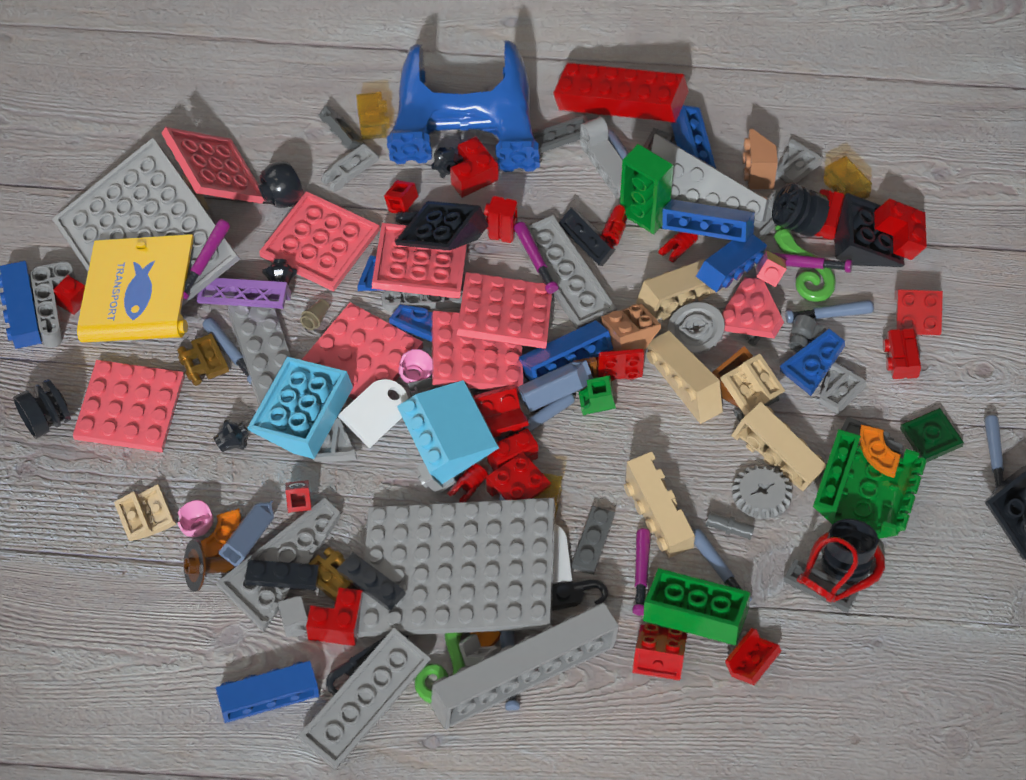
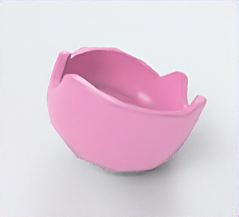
(415, 366)
(195, 518)

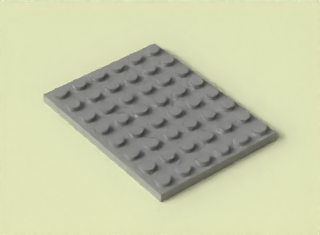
(144, 200)
(462, 566)

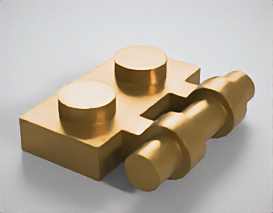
(209, 356)
(329, 578)

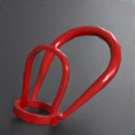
(865, 583)

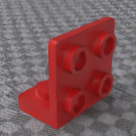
(919, 311)
(621, 364)
(501, 410)
(517, 480)
(659, 652)

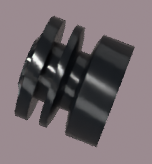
(800, 209)
(42, 408)
(838, 558)

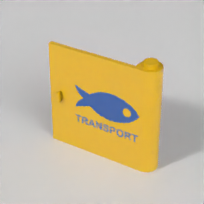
(135, 289)

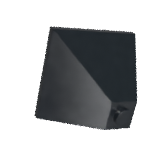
(444, 226)
(859, 239)
(1009, 509)

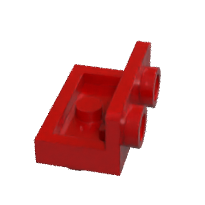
(751, 657)

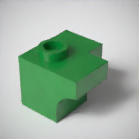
(597, 396)

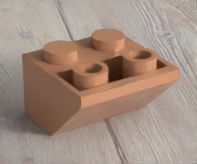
(760, 161)
(631, 327)

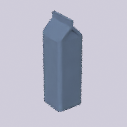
(555, 385)
(247, 533)

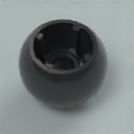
(280, 185)

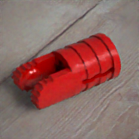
(615, 225)
(679, 243)
(469, 482)

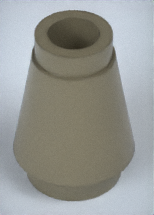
(314, 315)

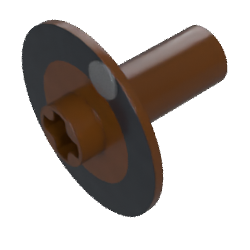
(198, 565)

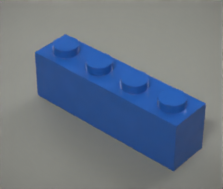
(692, 135)
(708, 220)
(731, 262)
(19, 304)
(576, 345)
(267, 691)

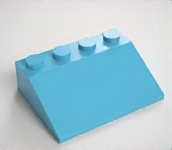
(301, 406)
(447, 429)

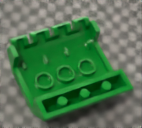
(860, 492)

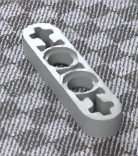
(424, 301)

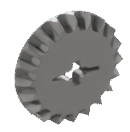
(697, 314)
(758, 504)

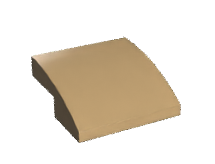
(752, 384)
(145, 513)

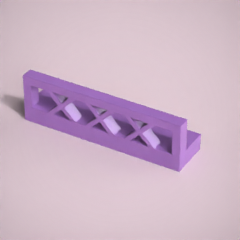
(245, 289)

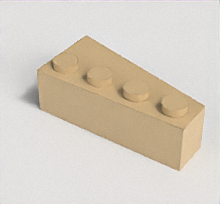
(673, 290)
(687, 376)
(779, 446)
(658, 506)

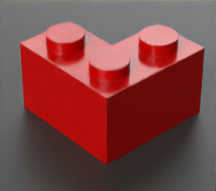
(476, 170)
(905, 225)
(339, 623)

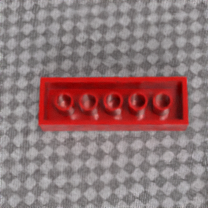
(621, 92)

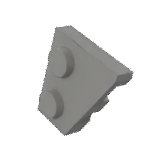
(797, 163)
(840, 388)
(336, 446)

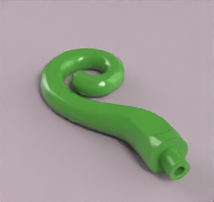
(788, 245)
(452, 643)

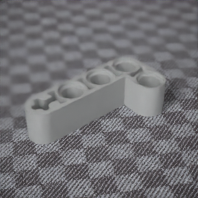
(602, 153)
(44, 280)

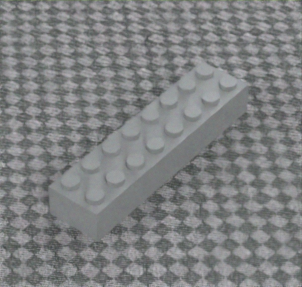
(523, 665)

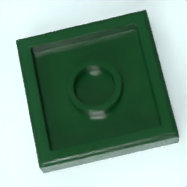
(932, 435)

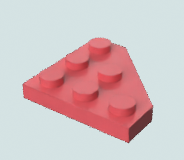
(752, 310)

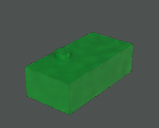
(645, 187)
(696, 606)

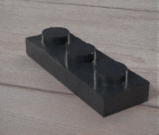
(586, 236)
(282, 574)
(371, 581)

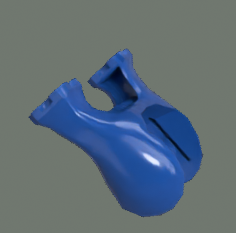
(499, 111)

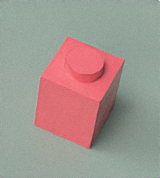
(771, 268)

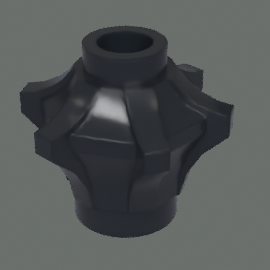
(444, 160)
(280, 271)
(231, 436)

